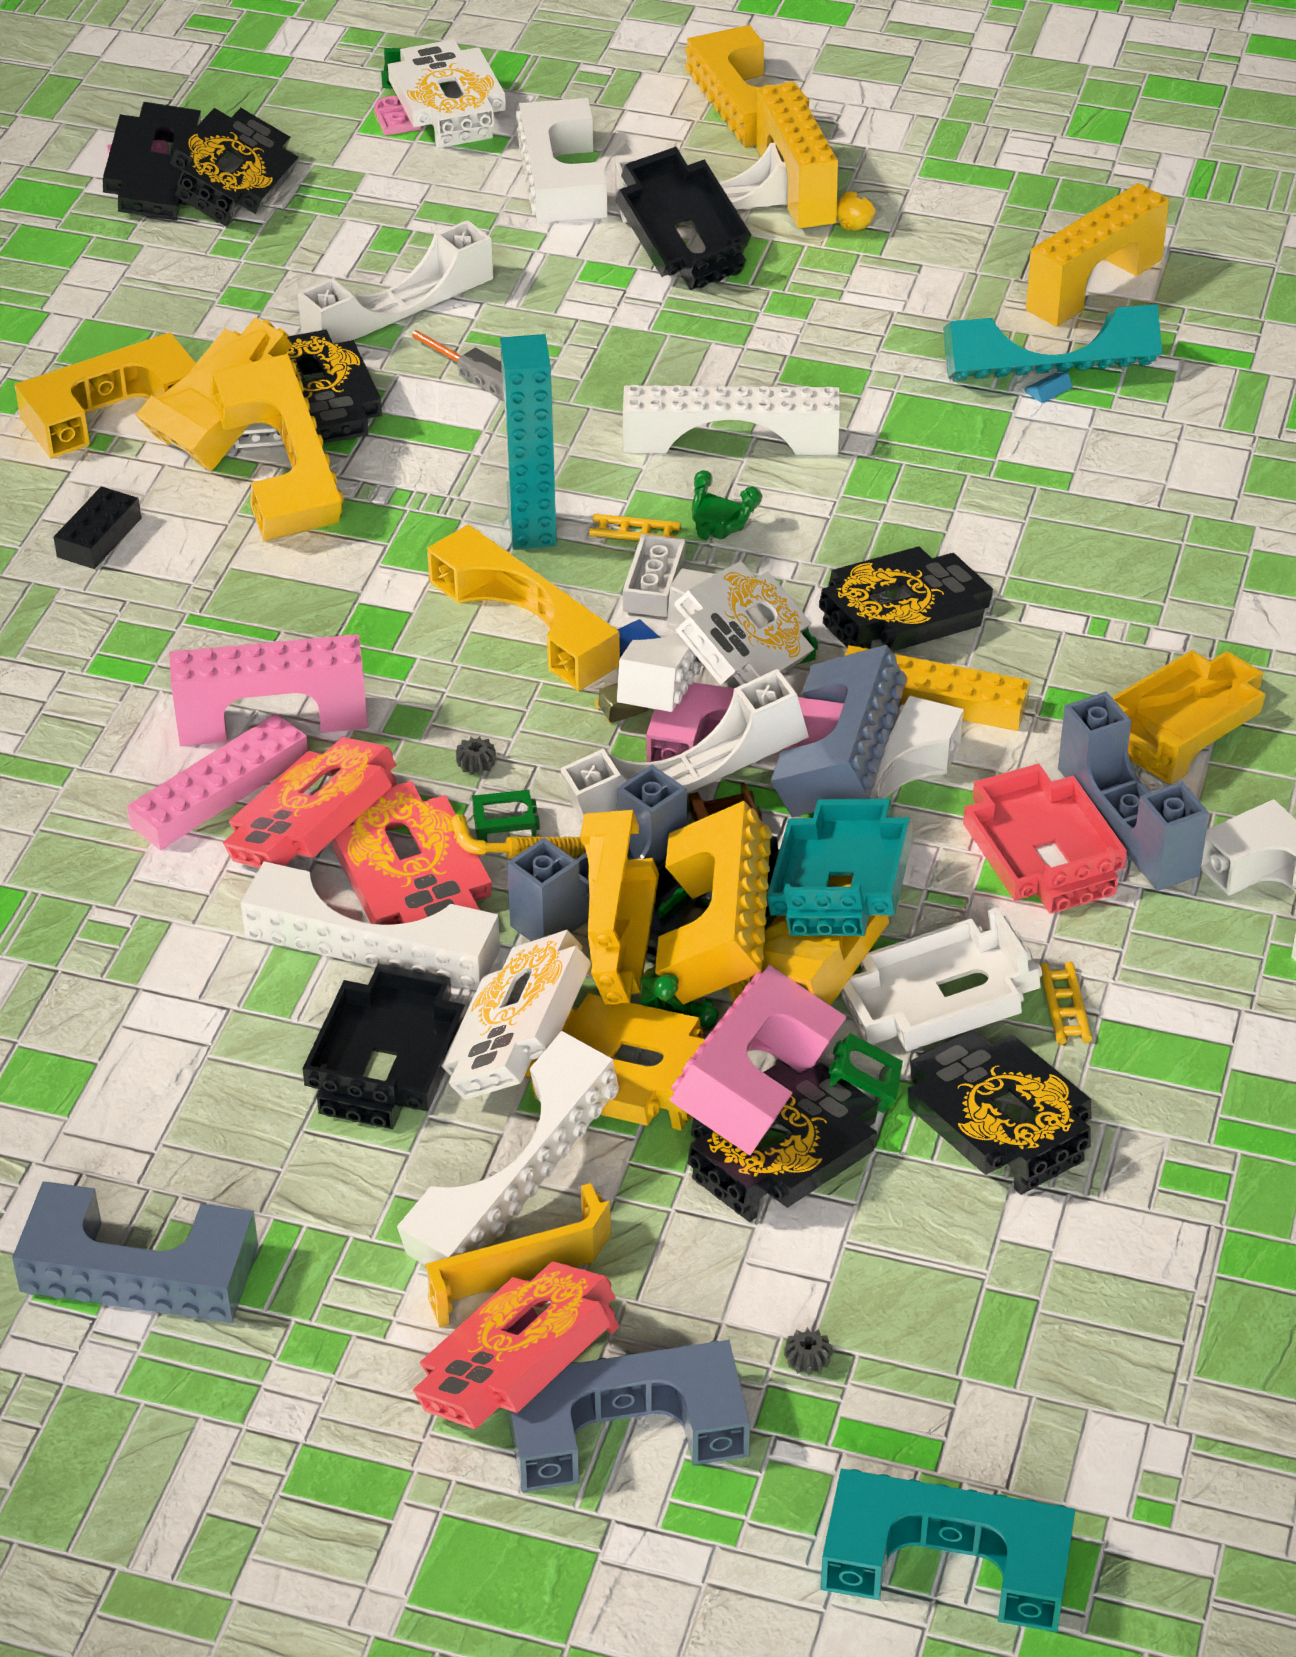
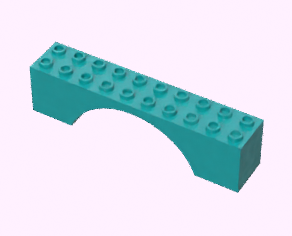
(981, 349)
(529, 440)

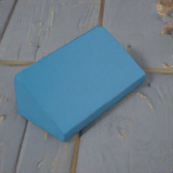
(1049, 387)

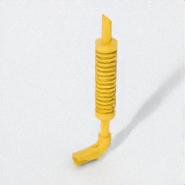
(513, 846)

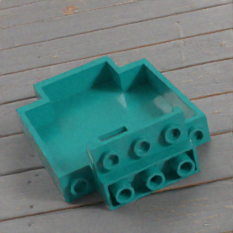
(840, 840)

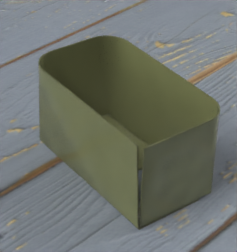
(614, 710)

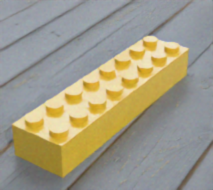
(983, 695)

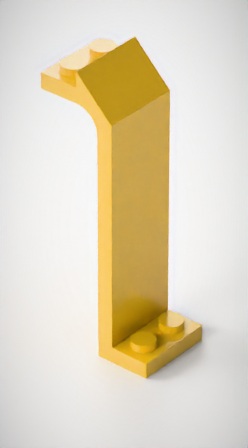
(519, 1258)

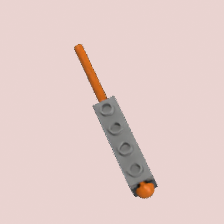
(473, 366)

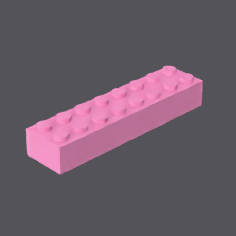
(217, 781)

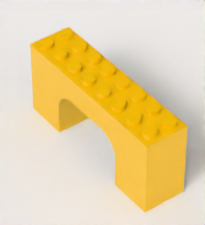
(719, 67)
(806, 153)
(1121, 231)
(272, 395)
(57, 401)
(725, 944)

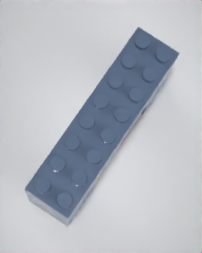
(850, 756)
(1157, 828)
(552, 888)
(193, 1280)
(686, 1382)

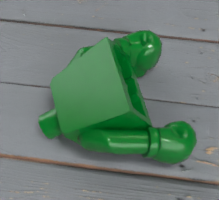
(718, 515)
(660, 994)

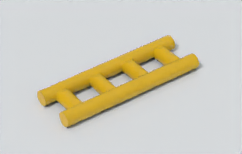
(625, 522)
(1057, 1012)

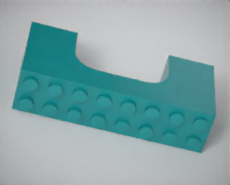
(885, 1513)

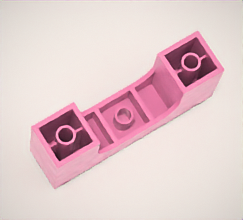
(212, 678)
(703, 710)
(720, 1080)

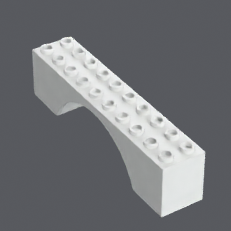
(758, 186)
(453, 264)
(800, 415)
(661, 669)
(757, 724)
(919, 744)
(289, 913)
(572, 1088)

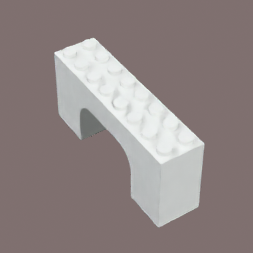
(557, 188)
(1252, 850)

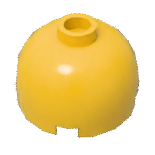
(854, 212)

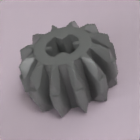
(475, 755)
(808, 1351)

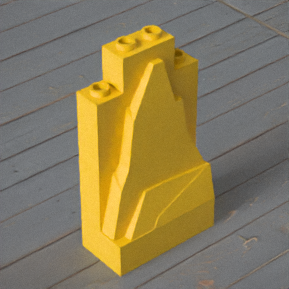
(187, 410)
(1187, 709)
(619, 904)
(816, 962)

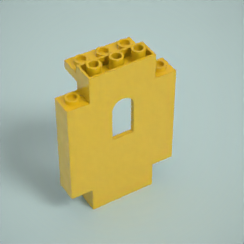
(640, 1087)

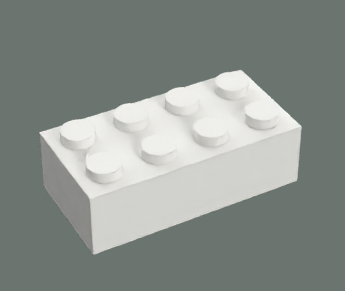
(652, 573)

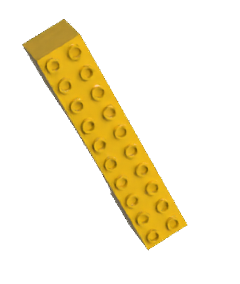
(476, 568)

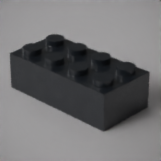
(97, 527)

